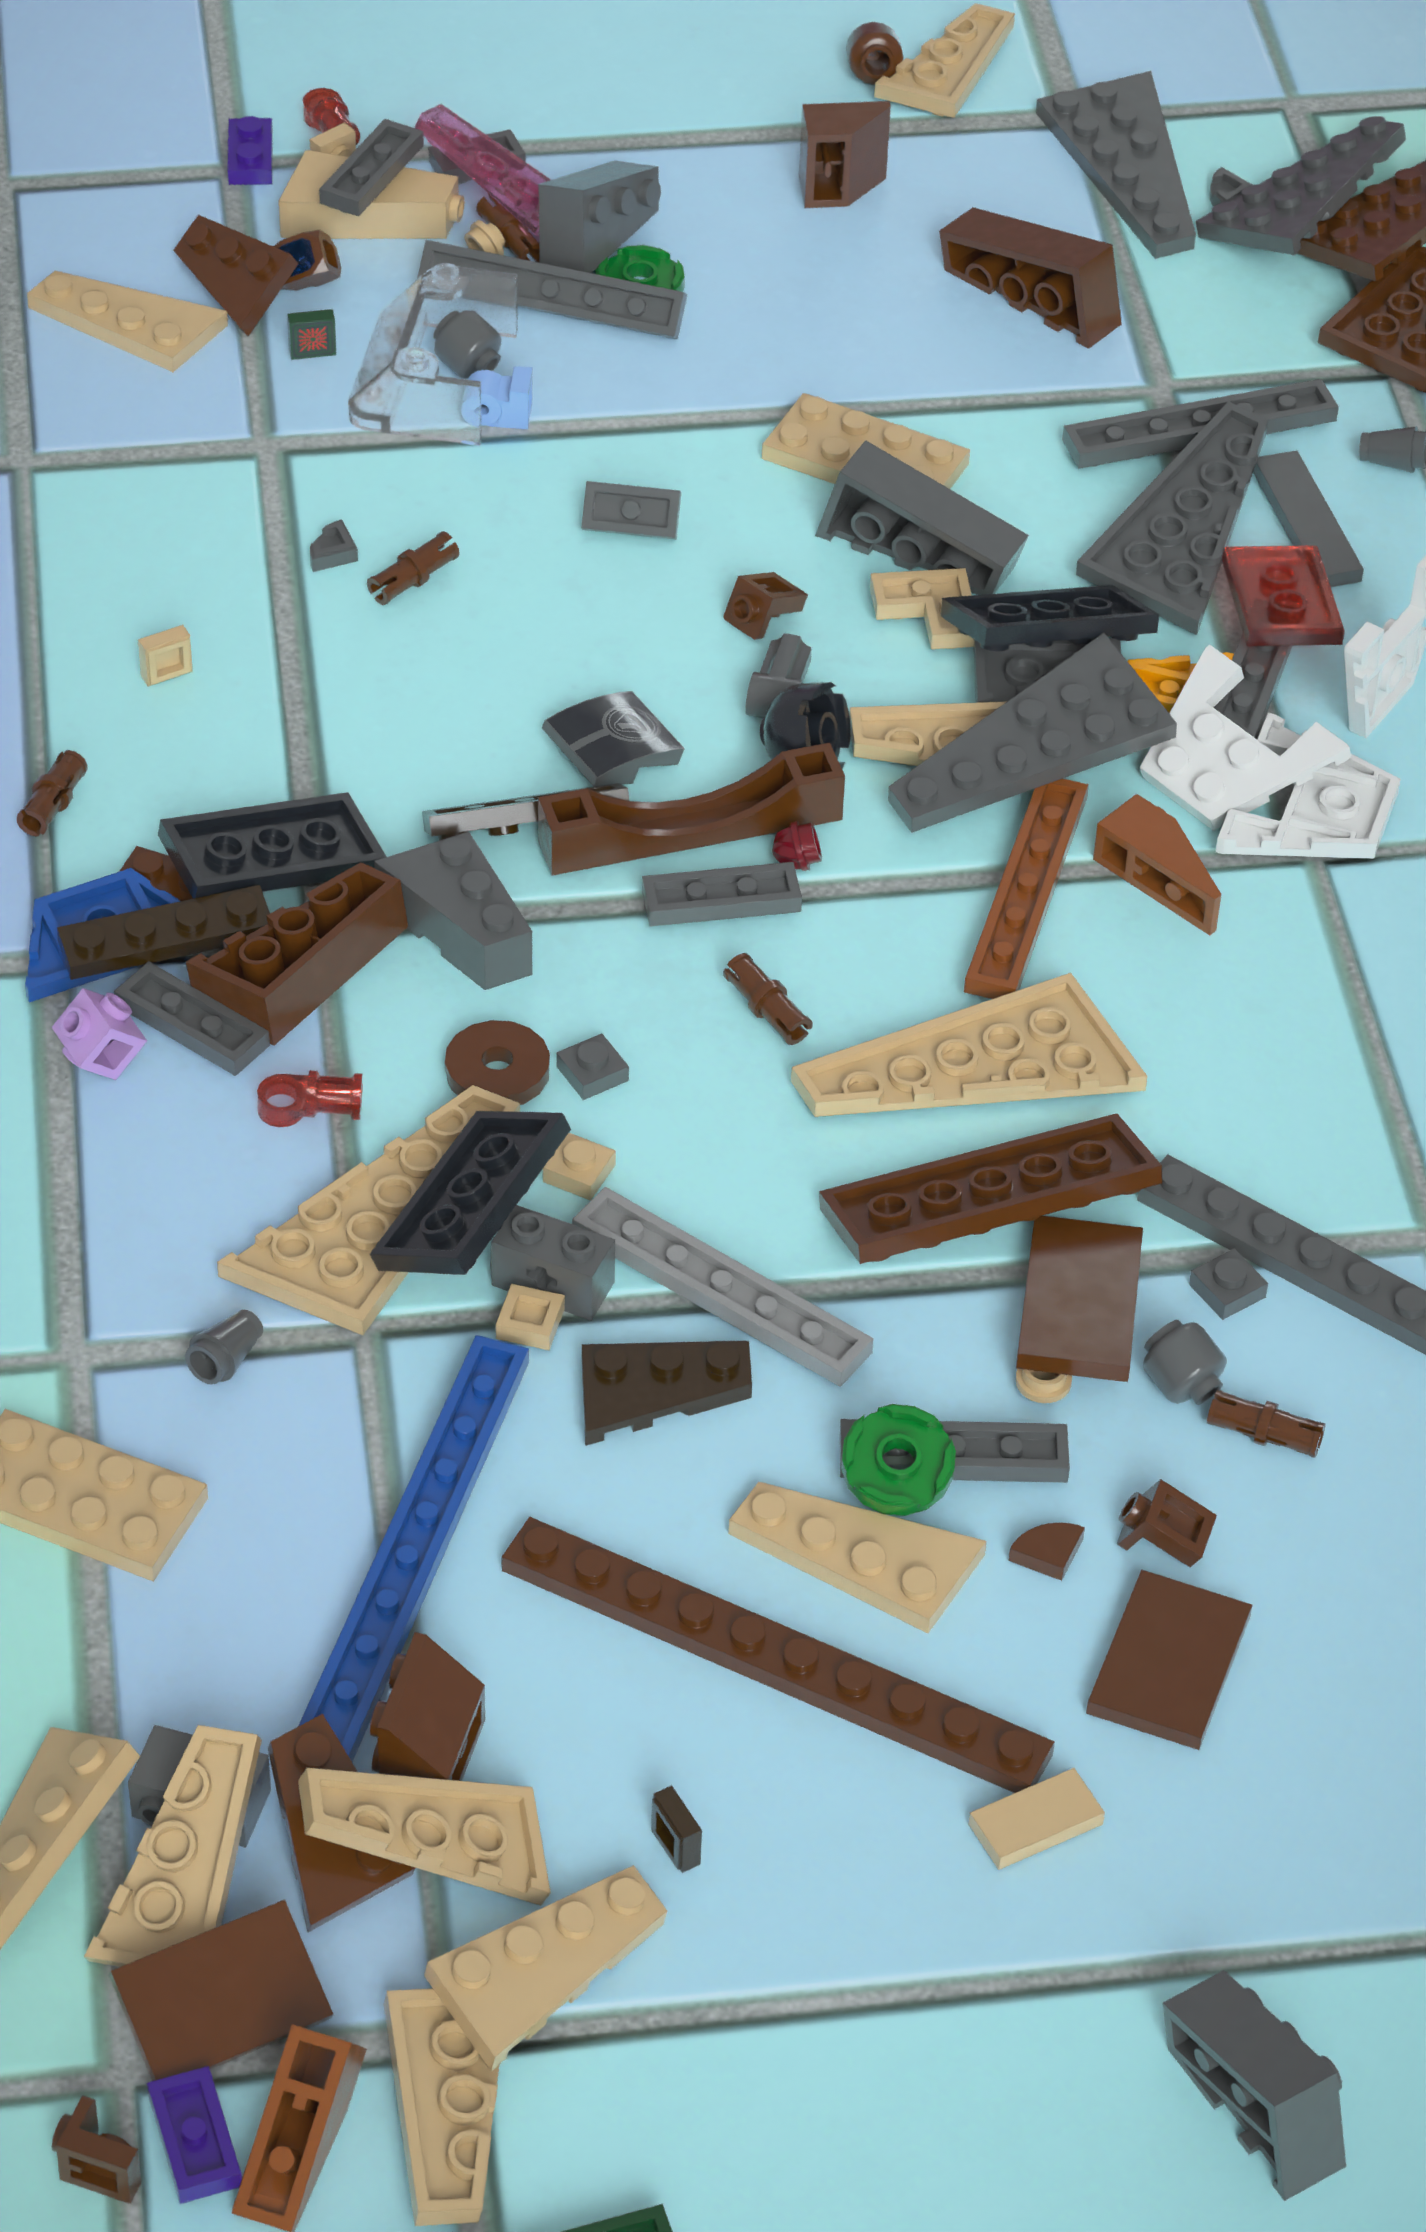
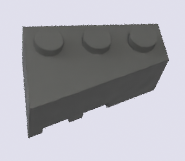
(595, 212)
(463, 909)
(1263, 2076)

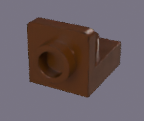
(760, 598)
(1168, 1522)
(92, 2160)

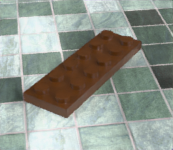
(989, 1188)

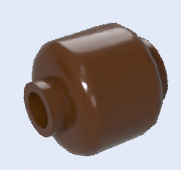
(873, 52)

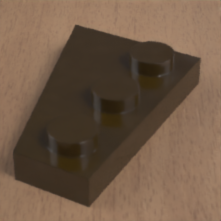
(651, 1380)

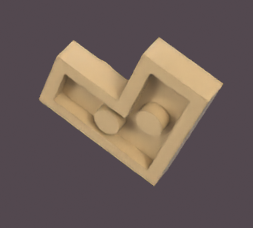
(920, 595)

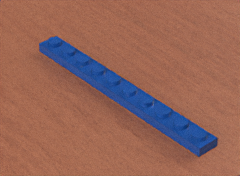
(416, 1540)

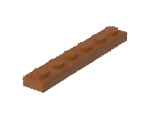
(1026, 889)

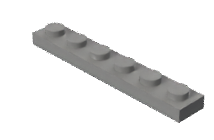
(727, 1288)

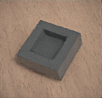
(592, 1066)
(1228, 1284)

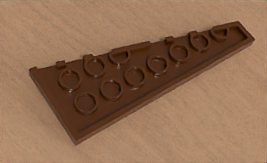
(1374, 226)

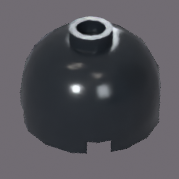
(806, 717)

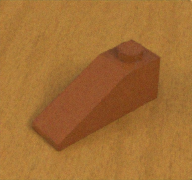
(1158, 859)
(298, 2126)

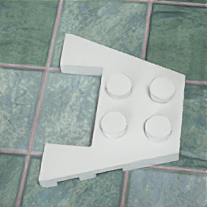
(1385, 661)
(1217, 762)
(1329, 816)

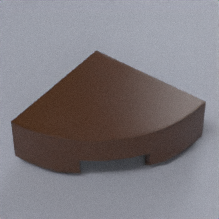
(1048, 1548)

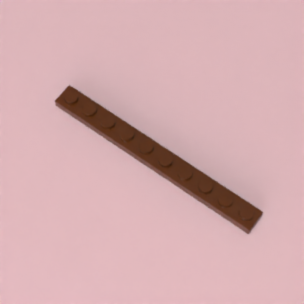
(778, 1656)

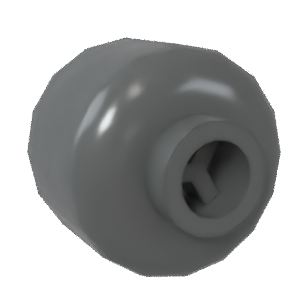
(467, 343)
(1184, 1362)

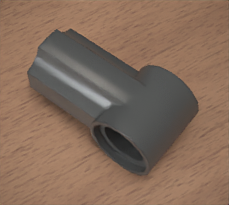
(783, 667)

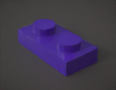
(250, 151)
(194, 2134)

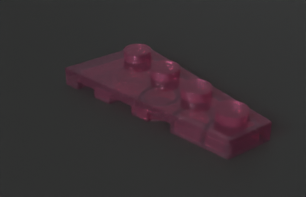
(486, 162)

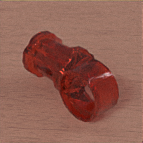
(325, 110)
(311, 1095)

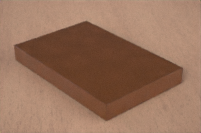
(1169, 1659)
(221, 1993)

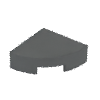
(1226, 186)
(333, 547)

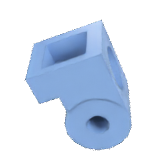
(505, 399)

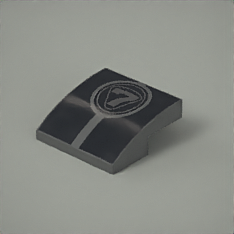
(612, 738)

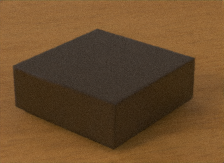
(676, 1829)

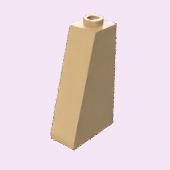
(410, 207)

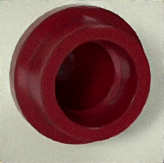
(798, 845)

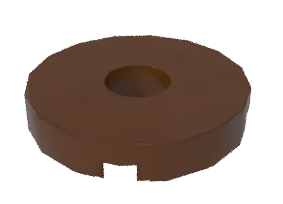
(502, 1042)

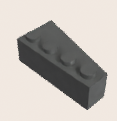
(918, 521)

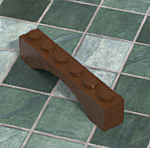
(596, 830)

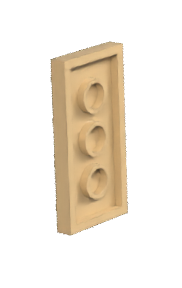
(823, 437)
(93, 1496)

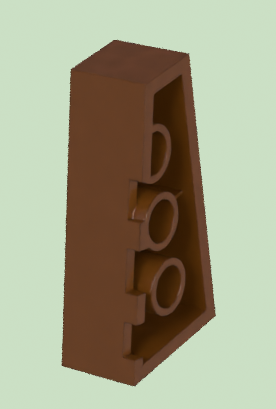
(1037, 269)
(304, 950)

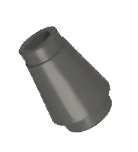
(1395, 448)
(223, 1347)

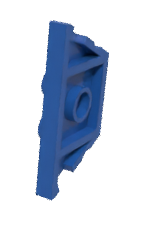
(92, 900)

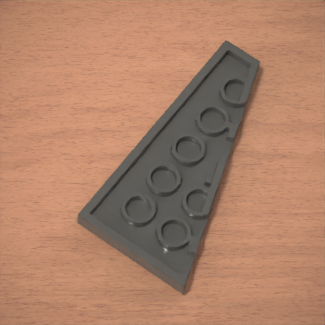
(1126, 151)
(1175, 531)

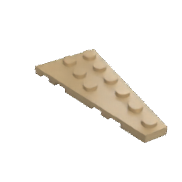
(1001, 1050)
(323, 1252)

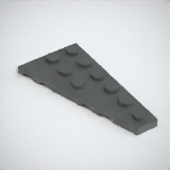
(1309, 191)
(1056, 727)

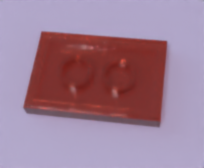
(1282, 596)

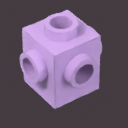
(99, 1033)

